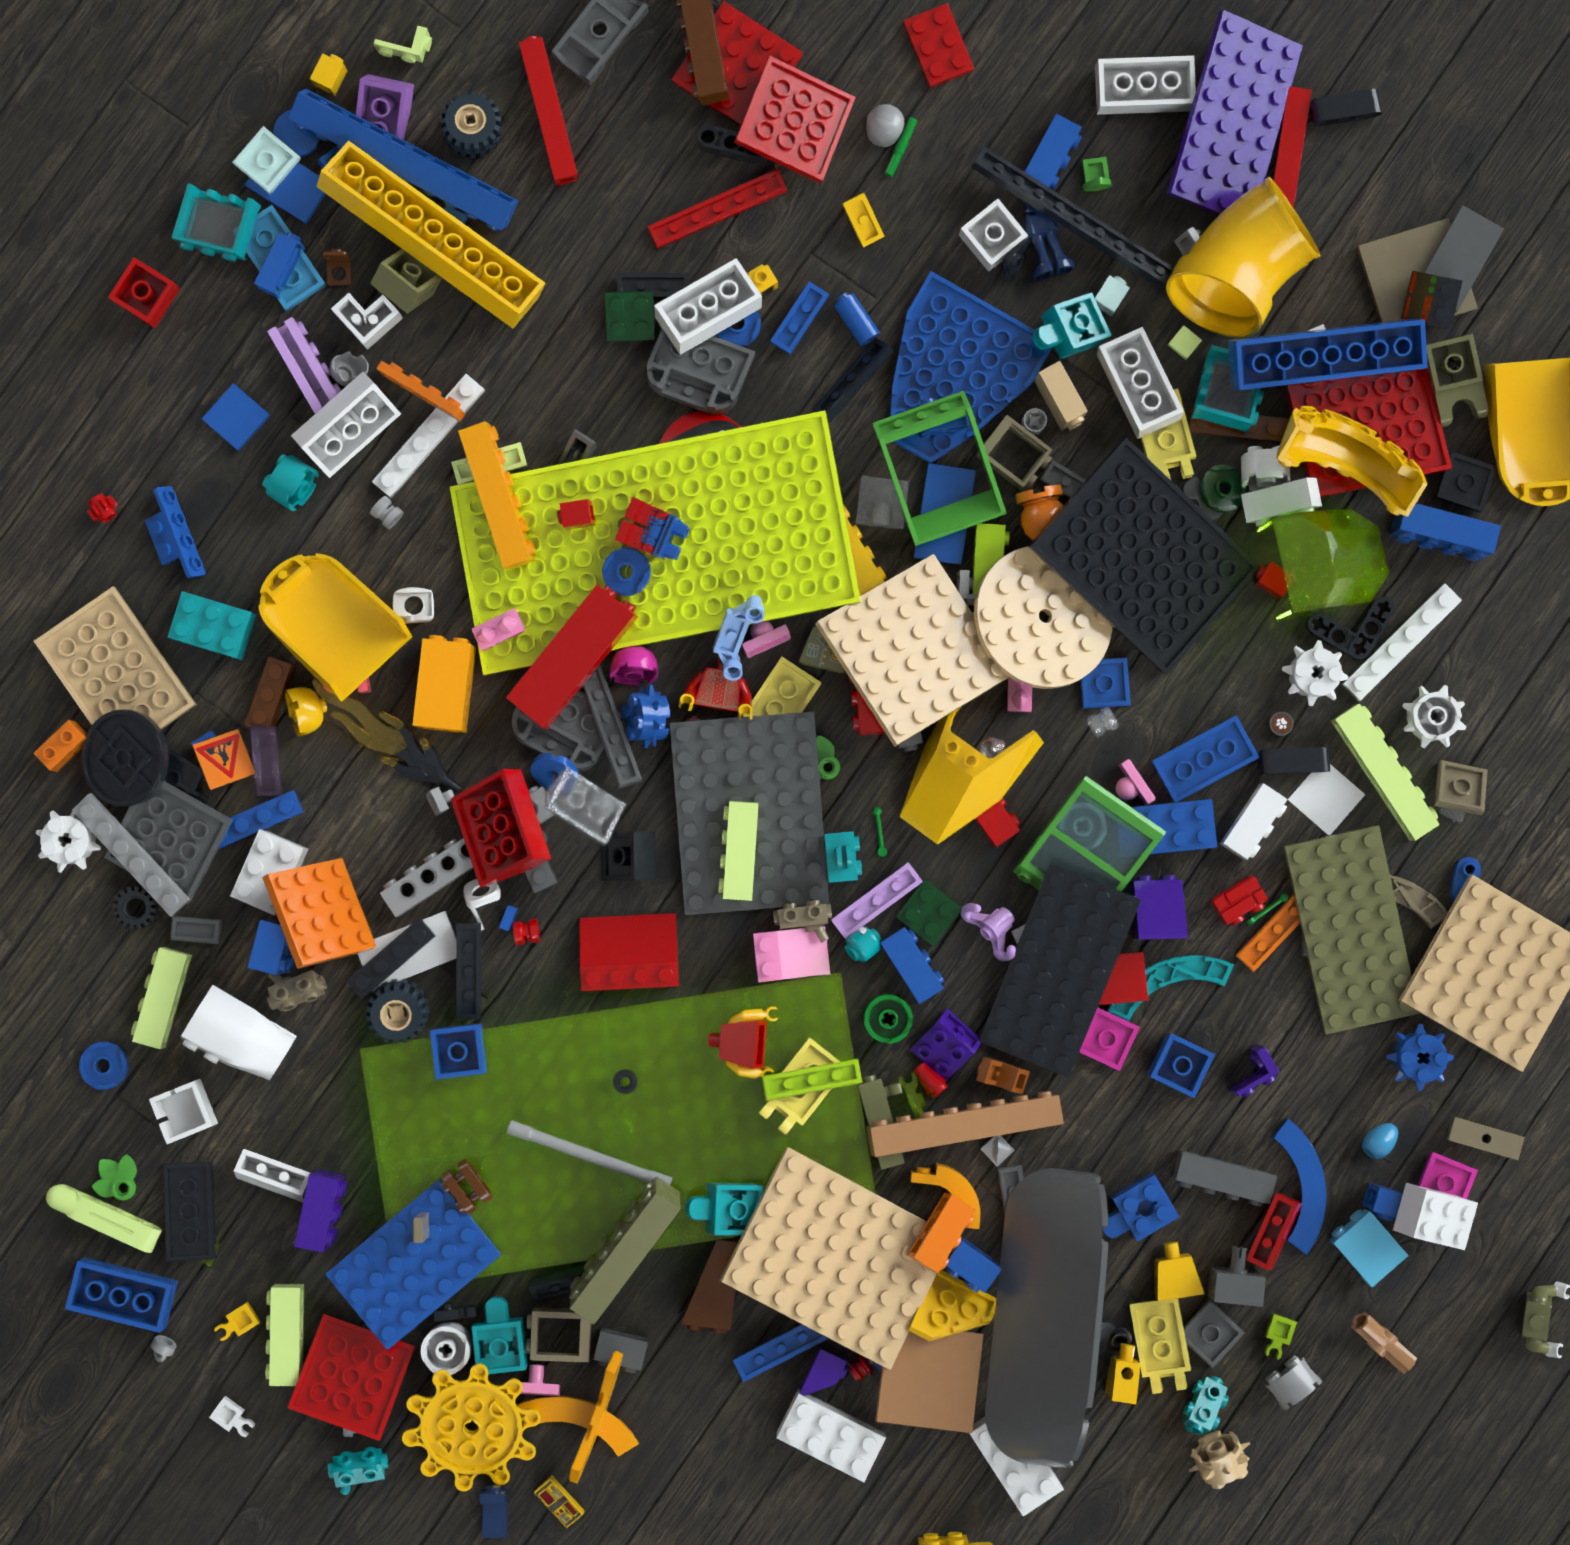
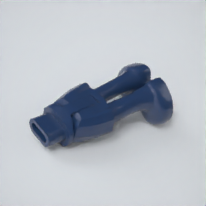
(1038, 227)

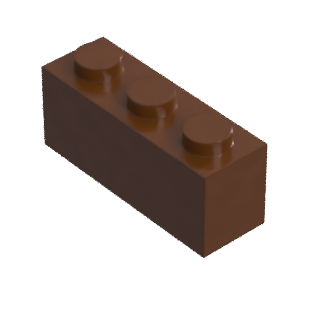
(270, 693)

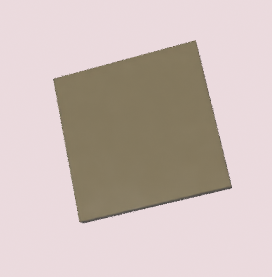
(1390, 264)

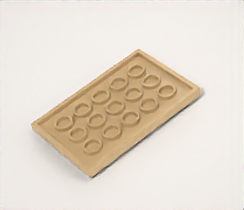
(113, 663)

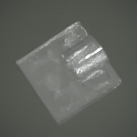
(879, 503)

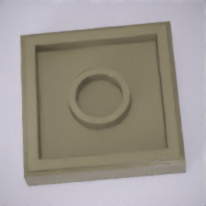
(1461, 787)

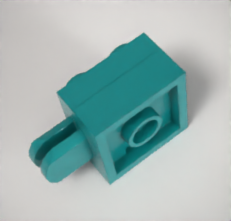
(1072, 327)
(841, 856)
(725, 1207)
(500, 1339)

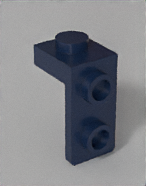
(494, 1511)

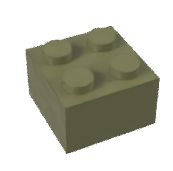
(405, 280)

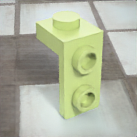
(420, 45)

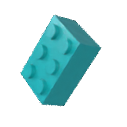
(212, 625)

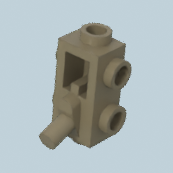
(810, 917)
(292, 991)

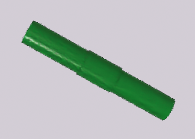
(900, 147)

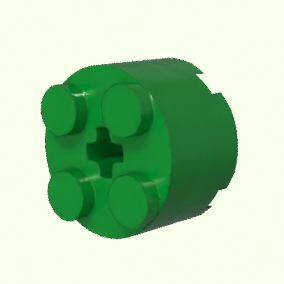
(901, 1021)

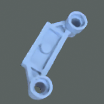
(733, 632)

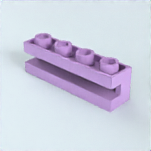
(303, 363)

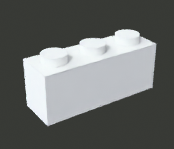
(1280, 500)
(1254, 822)
(272, 1175)

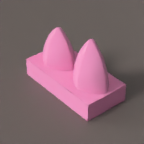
(498, 629)
(1019, 696)

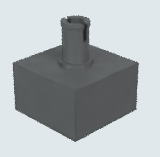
(1236, 1283)

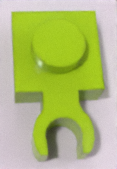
(1279, 1331)

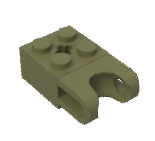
(1459, 384)

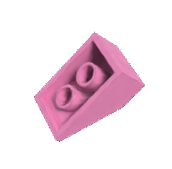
(790, 954)

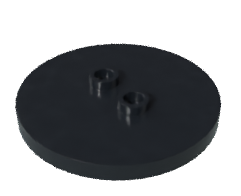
(125, 758)

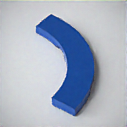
(1311, 1185)

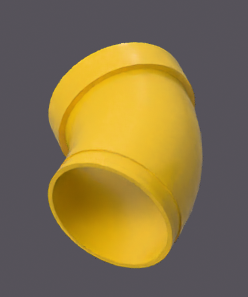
(1241, 263)

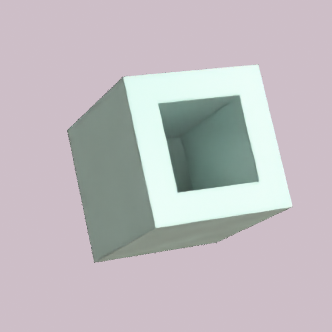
(1111, 294)

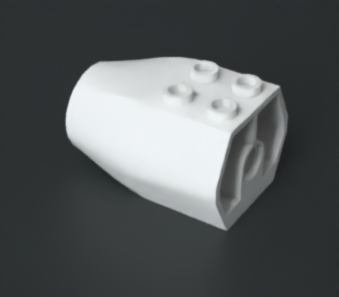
(236, 1035)

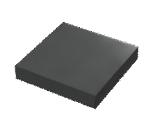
(1211, 1333)

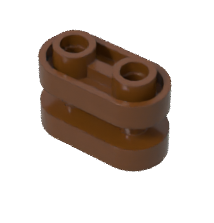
(452, 1183)

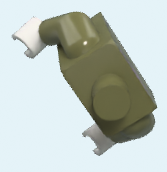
(1537, 1318)

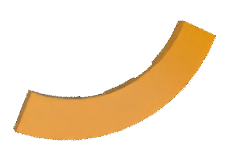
(579, 1412)
(597, 1417)

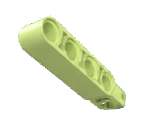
(103, 1217)

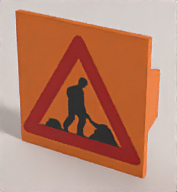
(224, 759)

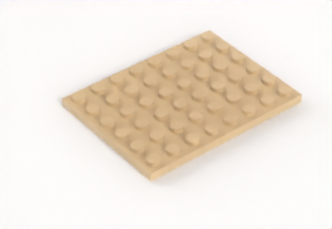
(832, 1258)

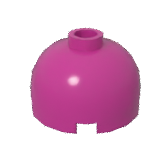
(634, 665)

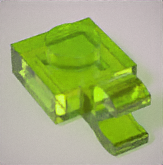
(915, 1100)

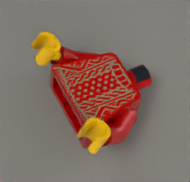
(716, 692)

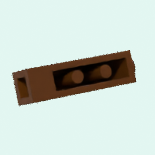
(713, 1300)

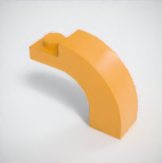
(953, 1182)

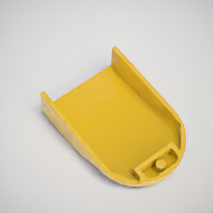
(1531, 428)
(330, 621)

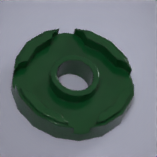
(1210, 492)

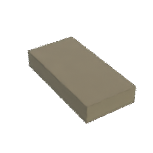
(421, 1227)

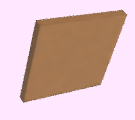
(932, 1383)

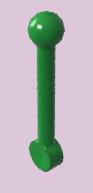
(877, 812)
(1283, 898)

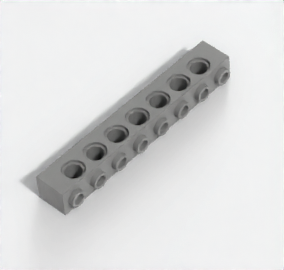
(393, 892)

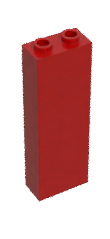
(572, 656)

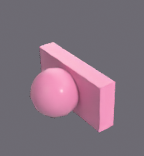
(765, 638)
(1133, 784)

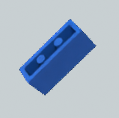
(1054, 151)
(912, 964)

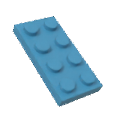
(304, 278)

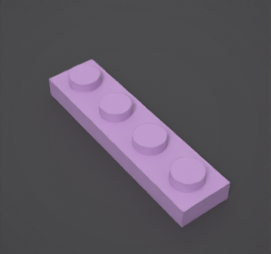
(877, 900)

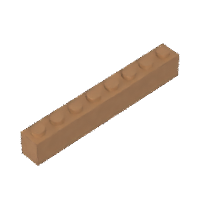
(964, 1125)

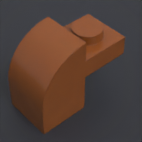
(1002, 1075)

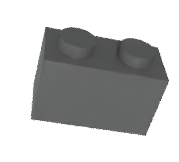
(630, 1345)

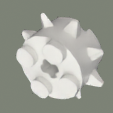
(1301, 669)
(1448, 715)
(54, 844)

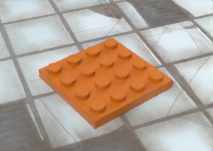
(319, 912)

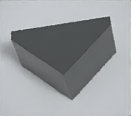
(578, 448)

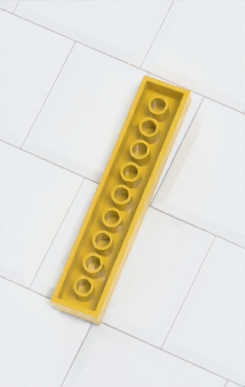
(430, 234)

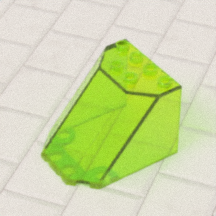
(1328, 559)

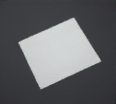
(1326, 798)

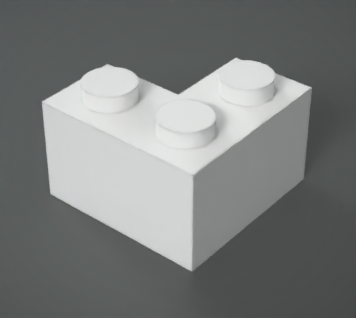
(367, 324)

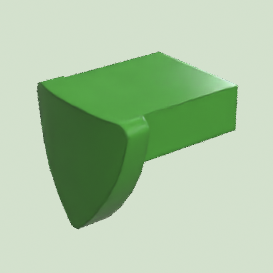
(1096, 174)

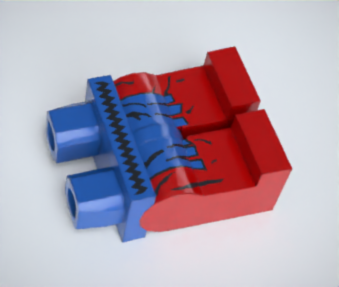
(659, 534)

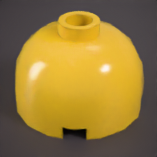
(305, 709)

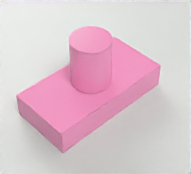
(535, 1384)

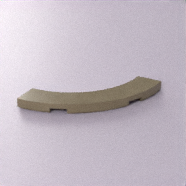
(1418, 901)

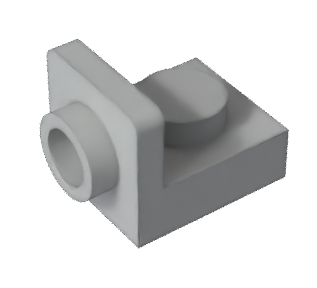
(964, 585)

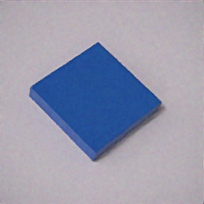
(236, 417)
(1106, 685)

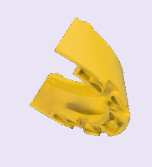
(1354, 452)

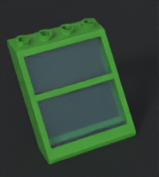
(1093, 838)

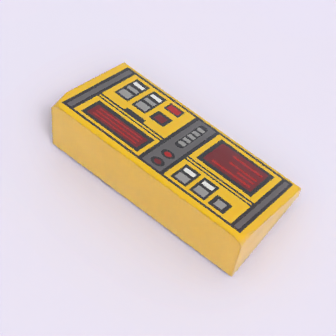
(559, 1501)

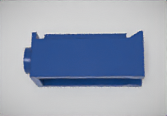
(279, 264)

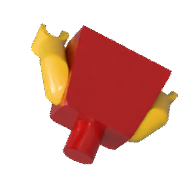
(743, 1042)

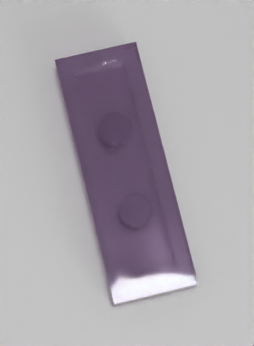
(266, 760)

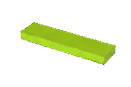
(811, 1079)

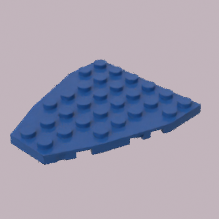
(956, 346)

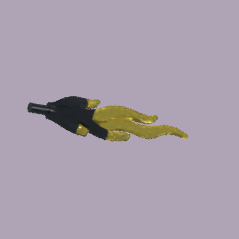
(400, 742)

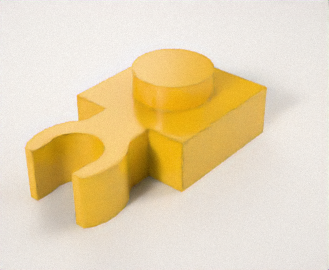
(240, 1321)

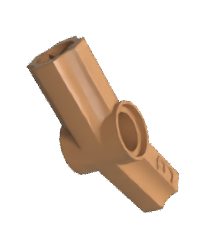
(1383, 1342)

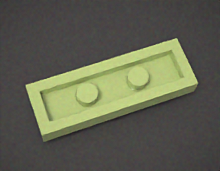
(514, 460)

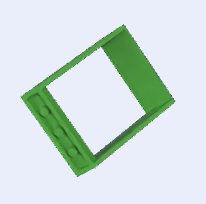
(955, 515)

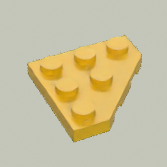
(951, 1309)

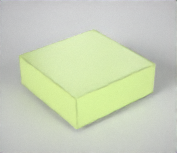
(1184, 342)

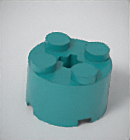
(290, 482)

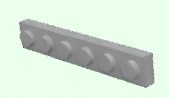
(131, 854)

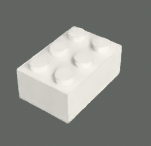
(267, 855)
(1435, 1216)

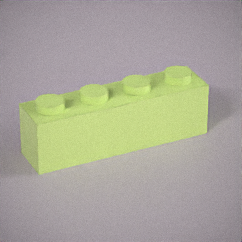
(740, 850)
(161, 998)
(286, 1334)

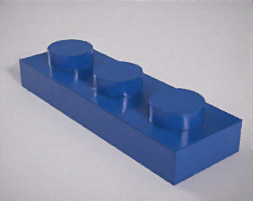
(799, 318)

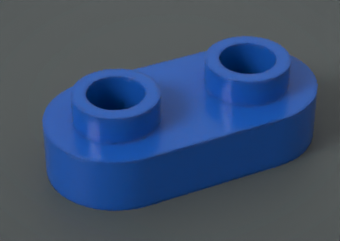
(1461, 875)

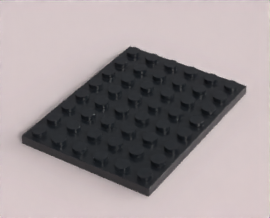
(1144, 556)

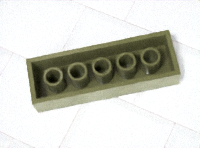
(624, 1249)

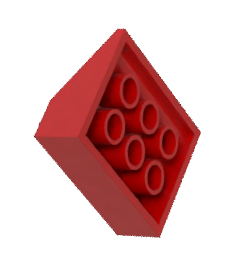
(500, 827)
(628, 952)

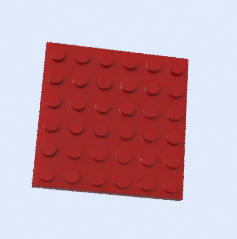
(1393, 405)

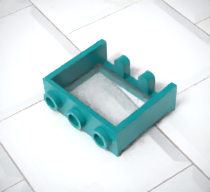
(215, 223)
(1219, 402)

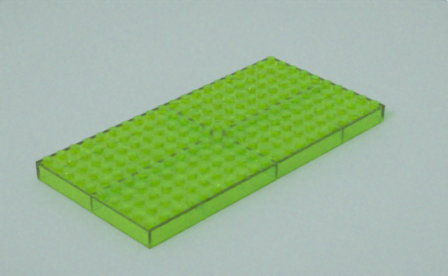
(557, 1076)

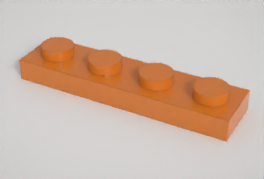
(413, 385)

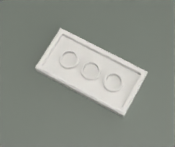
(436, 952)

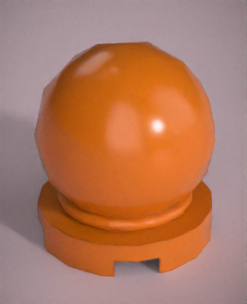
(1039, 508)

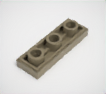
(1498, 1141)

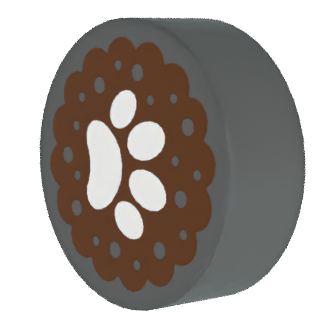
(1280, 724)

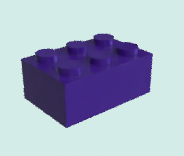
(321, 1210)

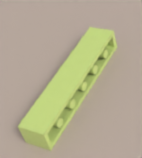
(1385, 772)

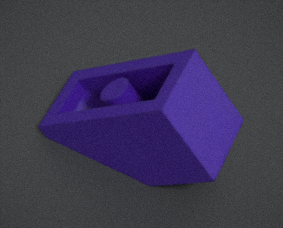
(824, 1371)

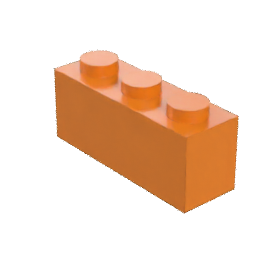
(941, 1233)

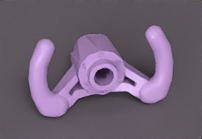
(992, 927)

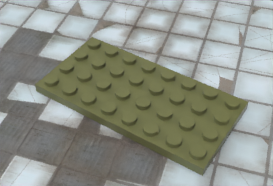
(1350, 928)

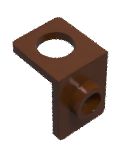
(337, 258)

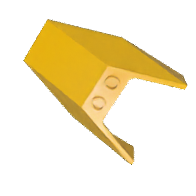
(959, 782)

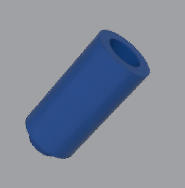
(856, 319)

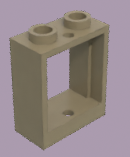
(1010, 424)
(532, 1344)

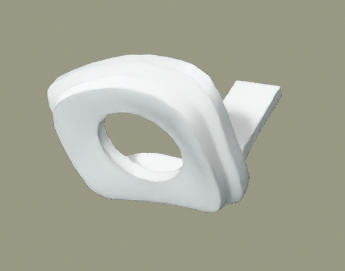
(425, 595)
(474, 902)

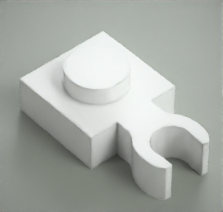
(229, 1414)

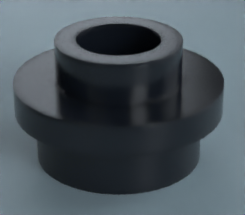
(617, 1081)

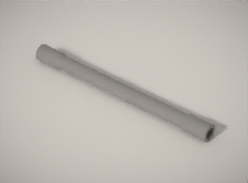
(529, 1134)

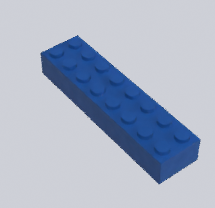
(1327, 354)

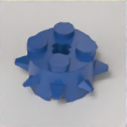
(646, 716)
(1406, 1057)

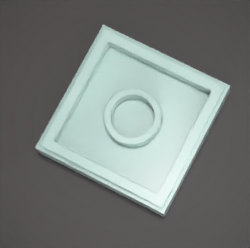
(266, 160)

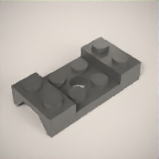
(584, 50)

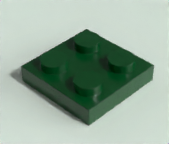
(630, 315)
(928, 912)

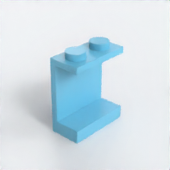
(1368, 1246)

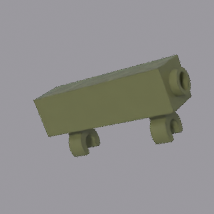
(876, 1108)

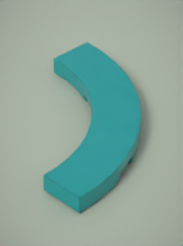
(1176, 970)

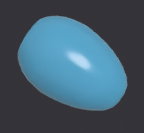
(1380, 1141)

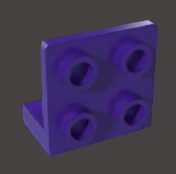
(946, 1045)
(1267, 1070)

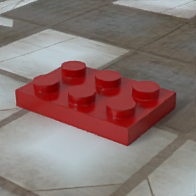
(938, 45)

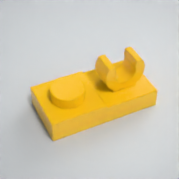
(863, 219)

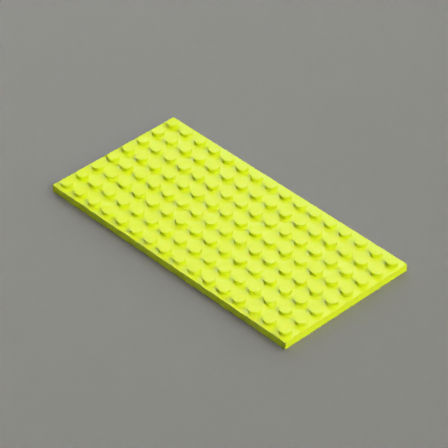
(759, 521)

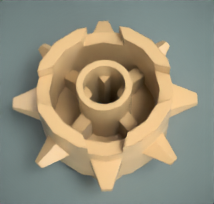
(1220, 1459)

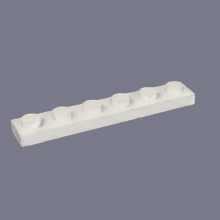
(426, 439)
(1401, 642)

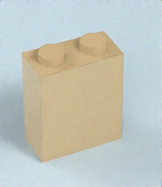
(1061, 396)

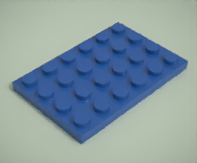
(403, 1282)

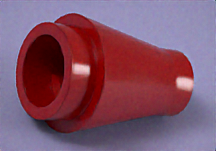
(930, 1080)

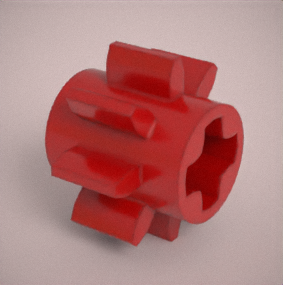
(102, 508)

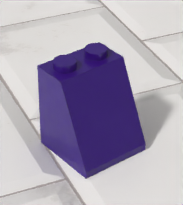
(1160, 910)

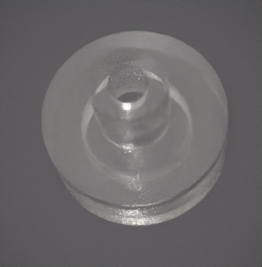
(992, 747)

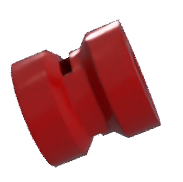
(526, 931)

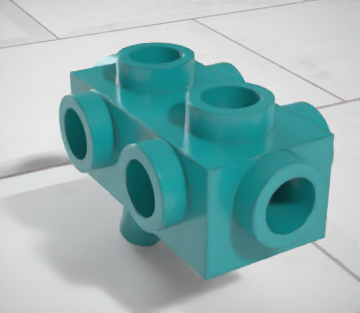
(1203, 1409)
(357, 1468)

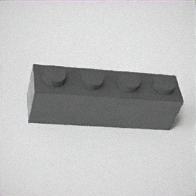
(1225, 1177)

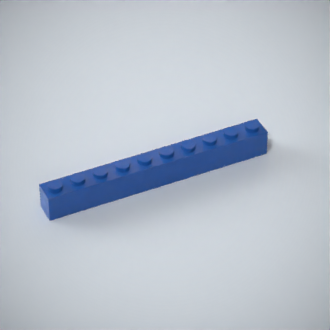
(404, 160)

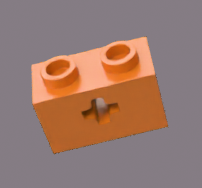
(61, 746)

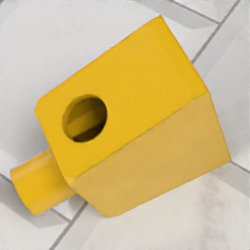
(1175, 1275)
(1123, 1386)

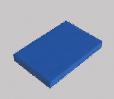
(295, 194)

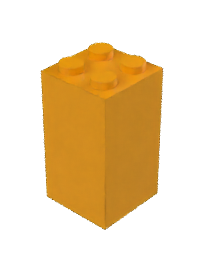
(444, 684)

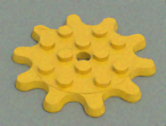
(468, 1451)

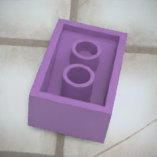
(385, 103)

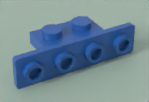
(172, 534)

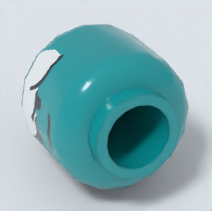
(863, 944)

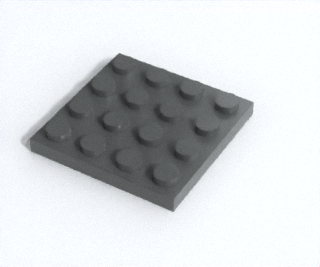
(177, 834)

